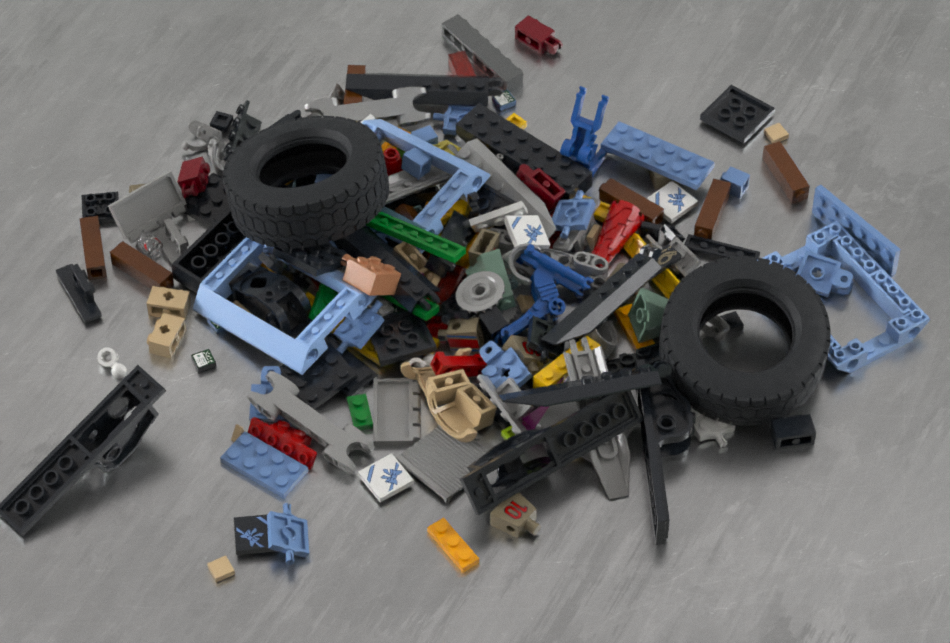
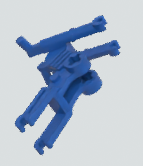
(581, 145)
(544, 290)

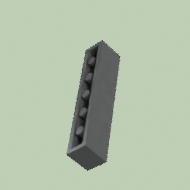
(482, 52)

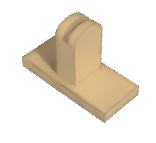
(238, 430)

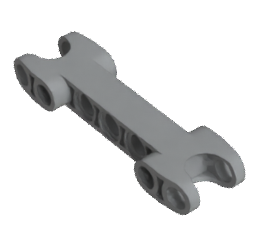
(398, 107)
(580, 262)
(337, 441)

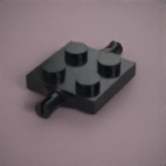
(450, 309)
(538, 329)

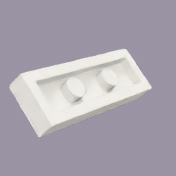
(496, 217)

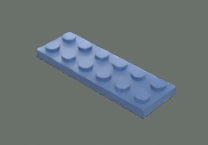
(657, 155)
(831, 209)

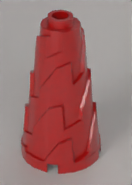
(618, 227)

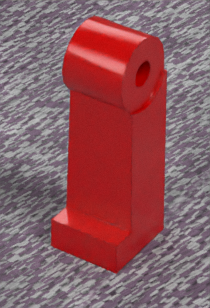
(470, 364)

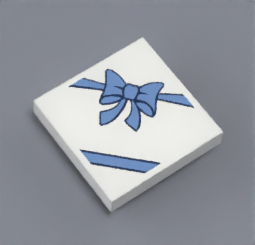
(674, 201)
(526, 230)
(385, 477)

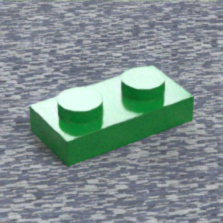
(360, 412)

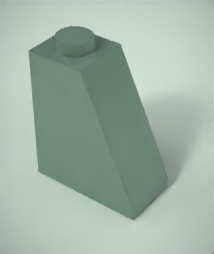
(493, 262)
(647, 315)

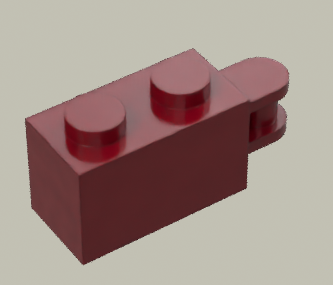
(537, 36)
(193, 176)
(541, 185)

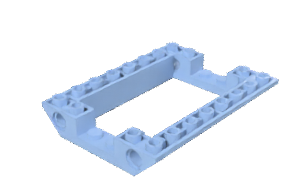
(465, 177)
(906, 315)
(295, 353)

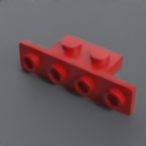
(285, 439)

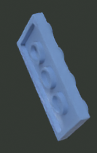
(264, 464)

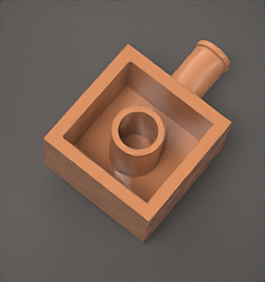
(370, 275)

